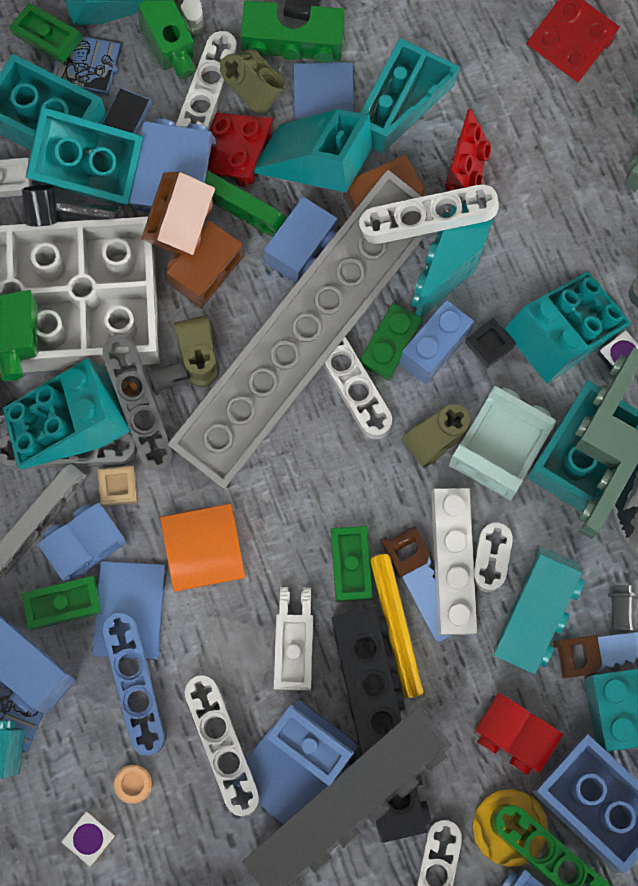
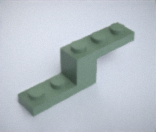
(610, 443)

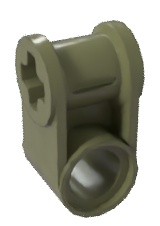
(256, 79)
(196, 346)
(433, 438)

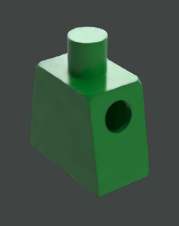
(167, 36)
(17, 332)

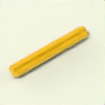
(396, 626)

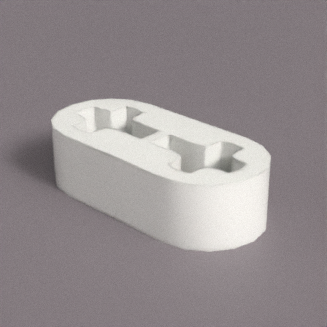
(501, 559)

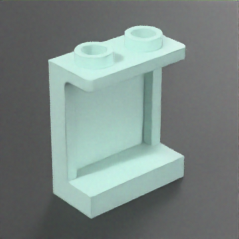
(503, 442)

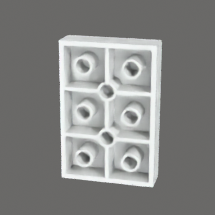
(87, 285)

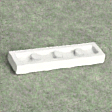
(454, 561)

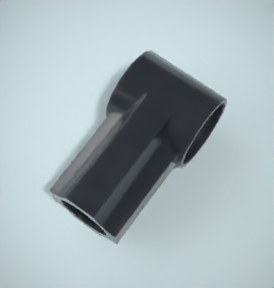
(39, 204)

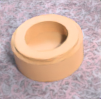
(133, 784)

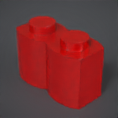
(518, 734)

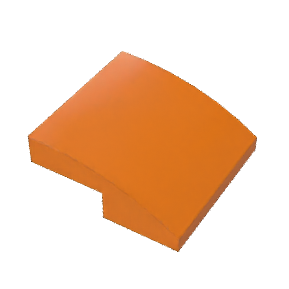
(202, 547)

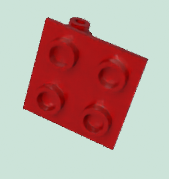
(573, 36)
(238, 145)
(469, 155)

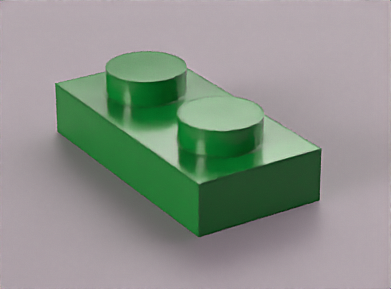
(46, 33)
(389, 341)
(351, 564)
(61, 603)

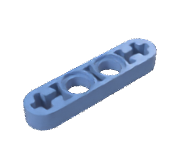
(128, 684)

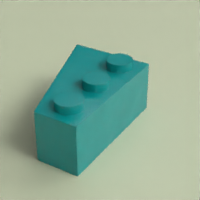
(406, 91)

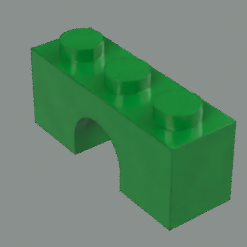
(315, 40)

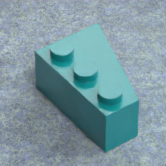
(539, 610)

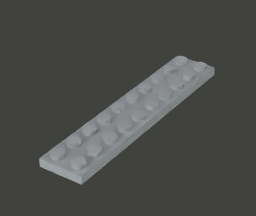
(295, 340)

